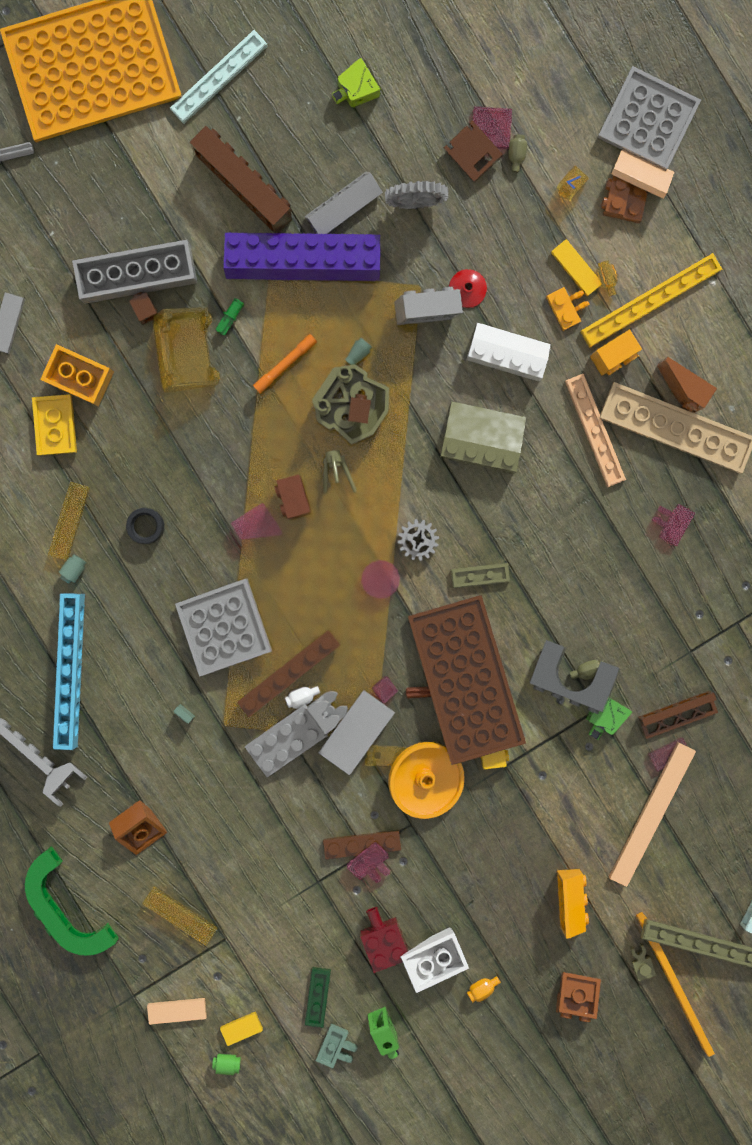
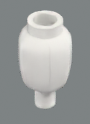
(301, 696)

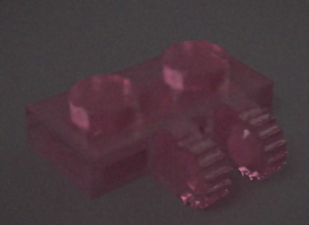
(676, 524)
(368, 861)

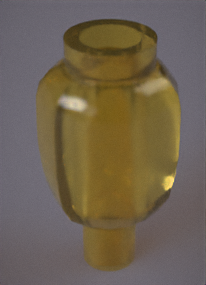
(607, 276)

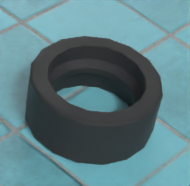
(143, 540)

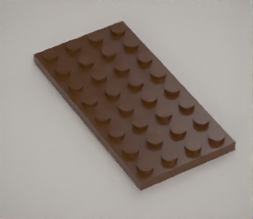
(466, 680)

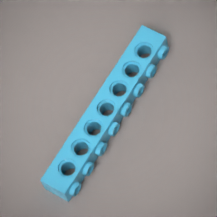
(68, 671)

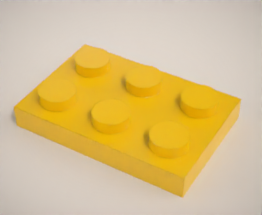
(54, 425)

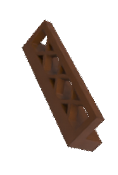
(676, 710)

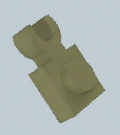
(642, 964)

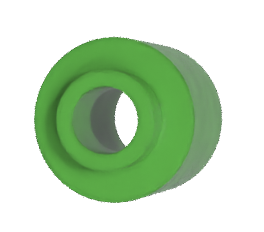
(226, 1064)

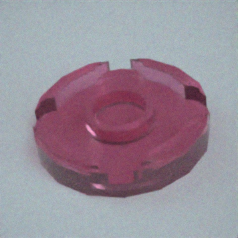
(380, 579)

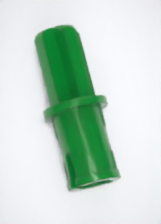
(229, 316)

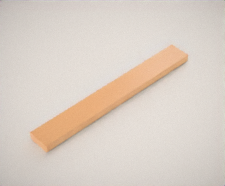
(652, 814)

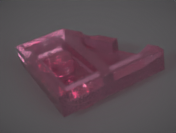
(256, 524)

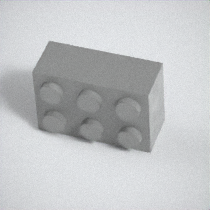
(428, 306)

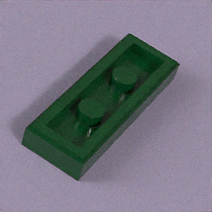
(317, 997)

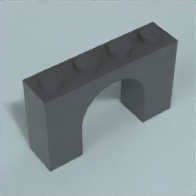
(547, 678)

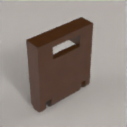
(469, 148)

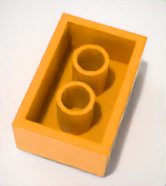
(77, 375)

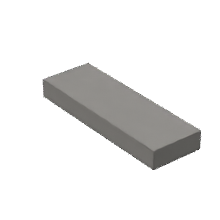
(9, 319)

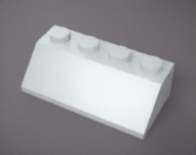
(509, 352)

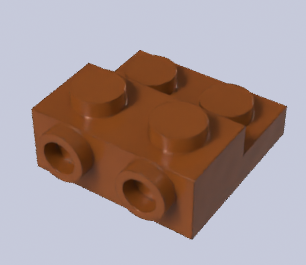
(623, 200)
(578, 997)

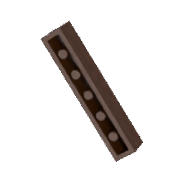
(289, 673)

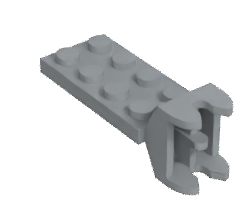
(295, 733)
(56, 777)

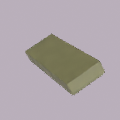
(480, 575)

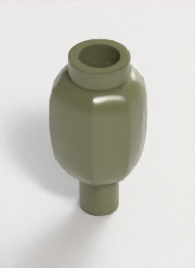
(517, 151)
(586, 670)

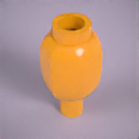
(482, 989)

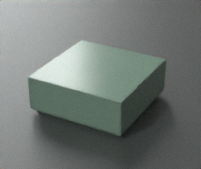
(184, 714)

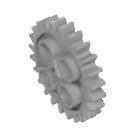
(416, 195)

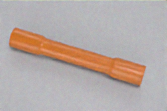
(267, 379)

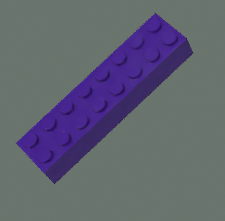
(302, 256)

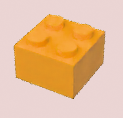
(618, 351)

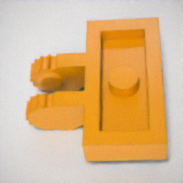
(564, 308)

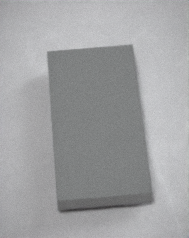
(356, 732)

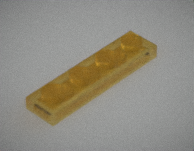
(69, 521)
(180, 915)

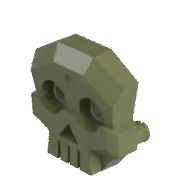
(330, 410)

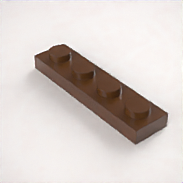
(356, 844)

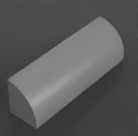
(344, 204)

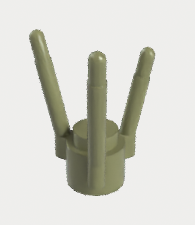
(333, 459)

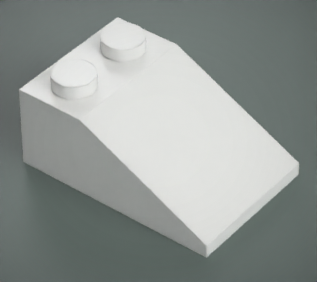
(434, 960)

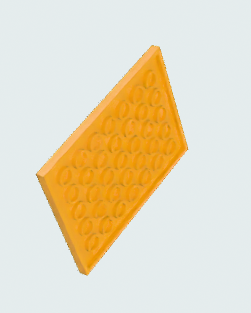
(90, 65)

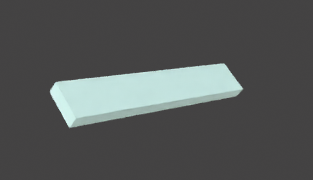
(218, 77)

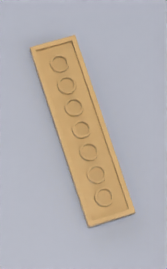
(677, 428)

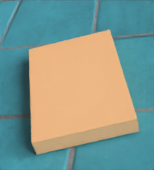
(642, 173)

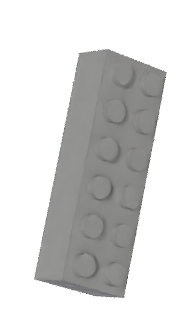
(134, 271)

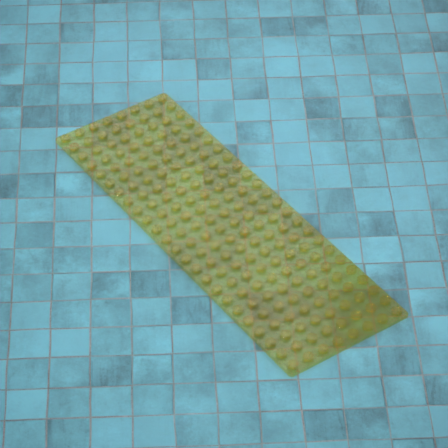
(315, 569)

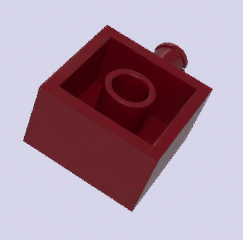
(383, 941)

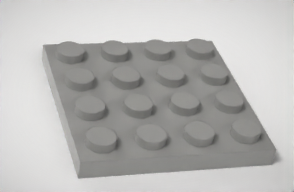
(649, 118)
(223, 627)

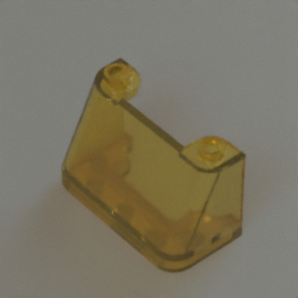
(184, 349)

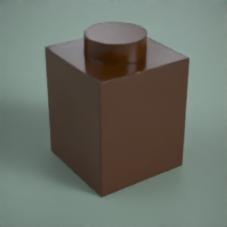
(143, 307)
(359, 409)

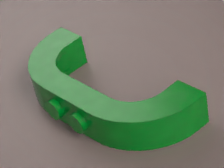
(54, 919)

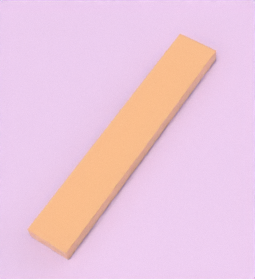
(595, 430)

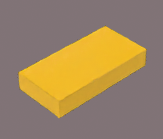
(241, 1028)

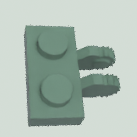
(332, 1045)

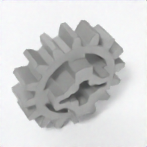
(409, 537)

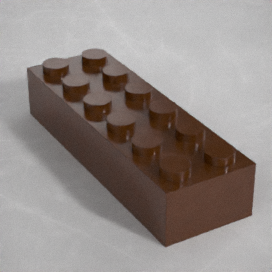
(241, 179)

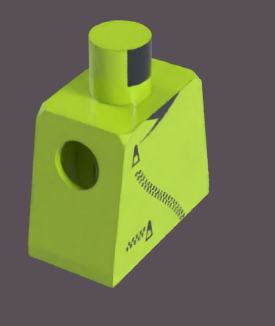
(356, 85)

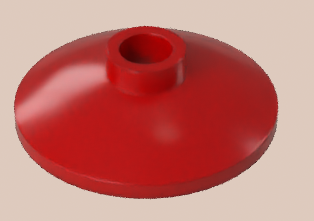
(471, 297)

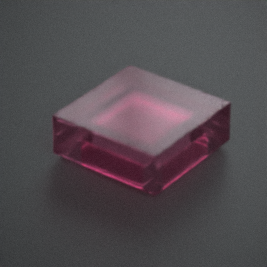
(384, 689)

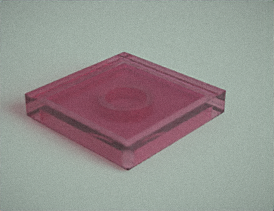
(494, 124)

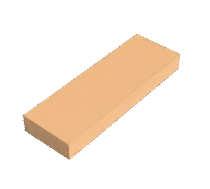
(177, 1011)

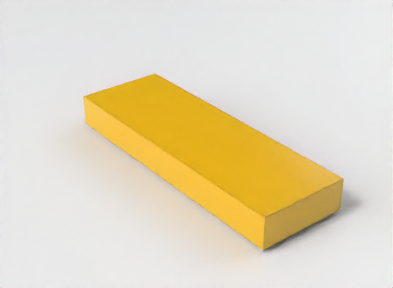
(576, 267)

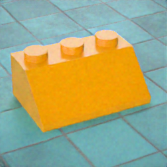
(572, 902)

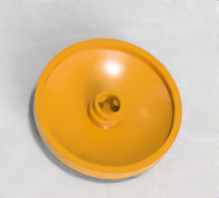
(425, 781)

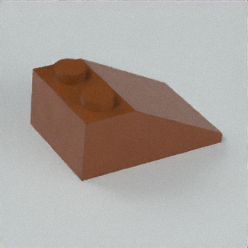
(686, 386)

